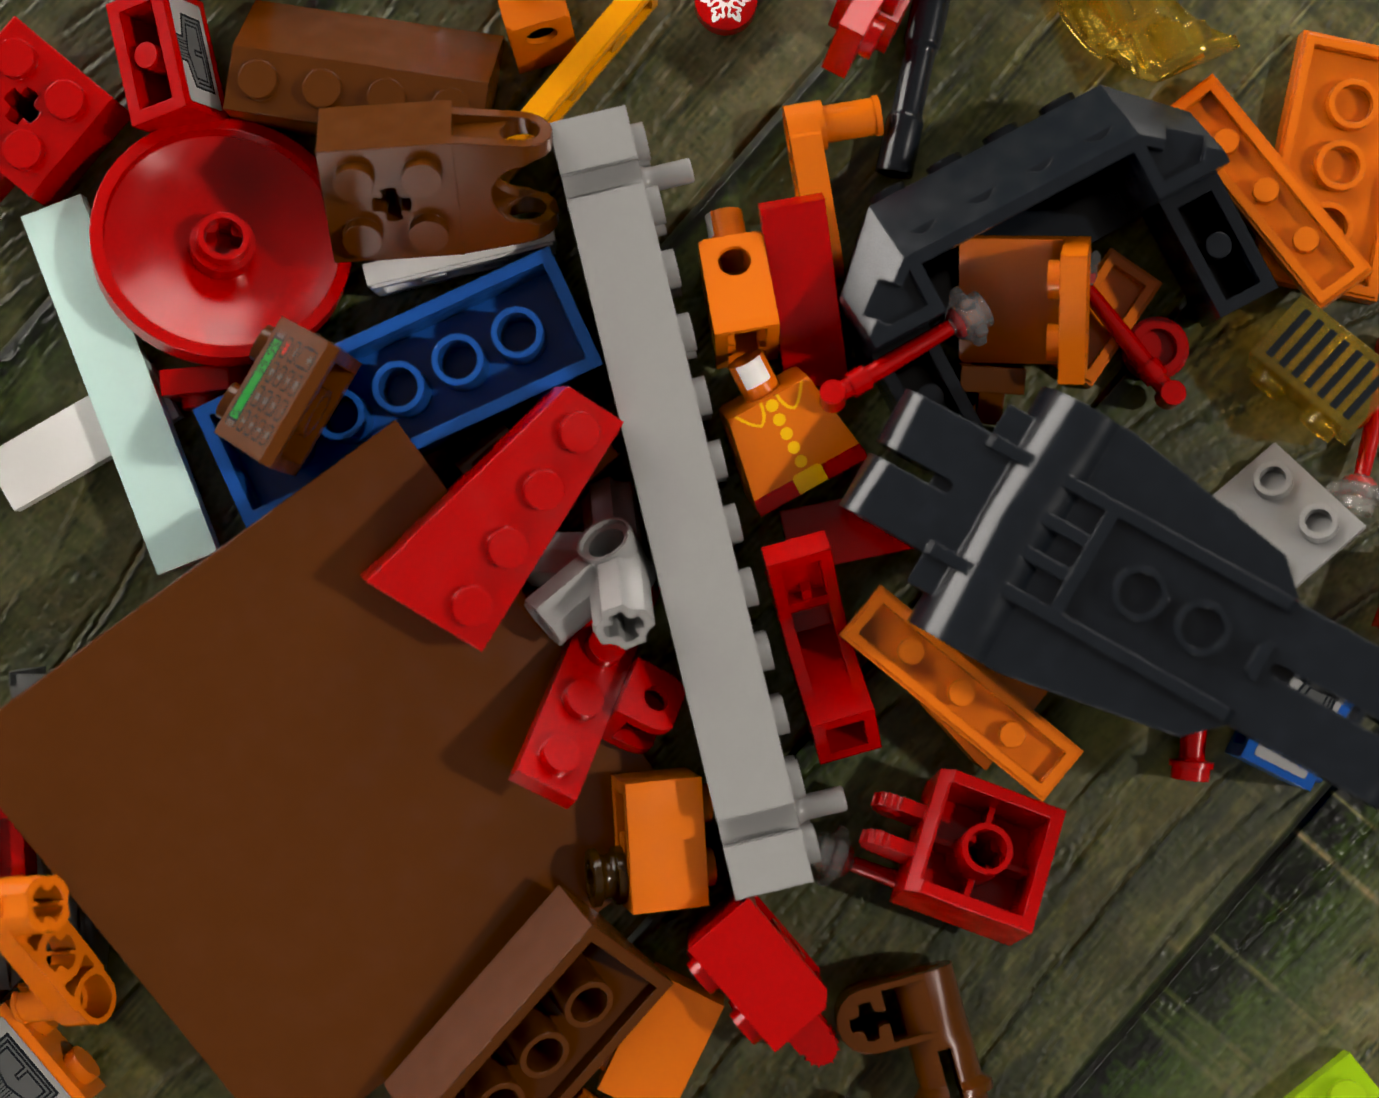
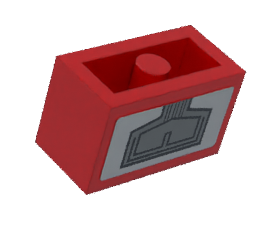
(166, 63)

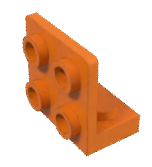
(1036, 298)

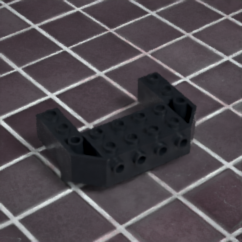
(1068, 173)

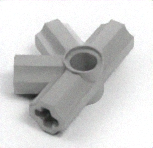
(597, 572)

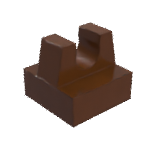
(989, 385)

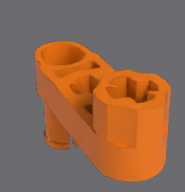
(807, 135)
(75, 983)

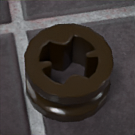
(606, 876)

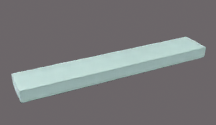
(122, 392)

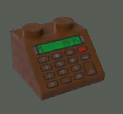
(285, 396)

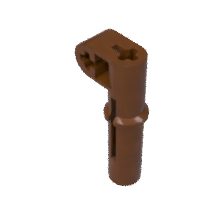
(931, 1020)

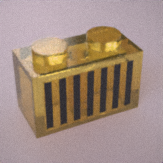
(1319, 371)

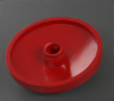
(214, 239)

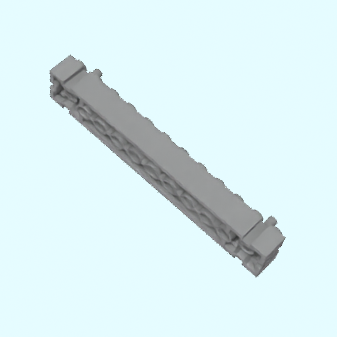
(676, 474)

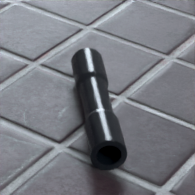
(905, 121)

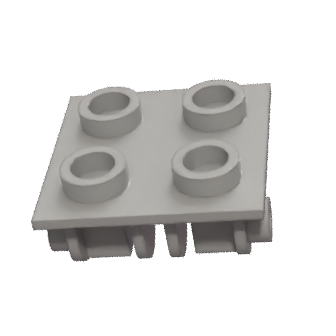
(1290, 511)

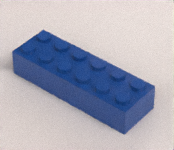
(437, 374)

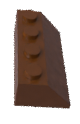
(313, 58)
(537, 1012)

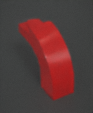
(822, 663)

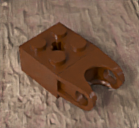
(428, 179)

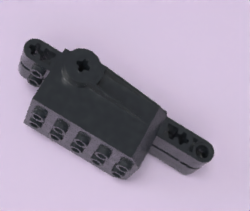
(1116, 582)

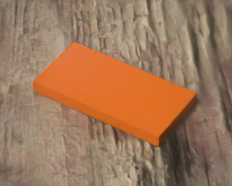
(1333, 143)

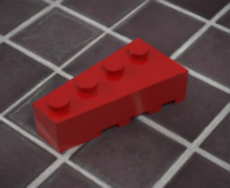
(493, 525)

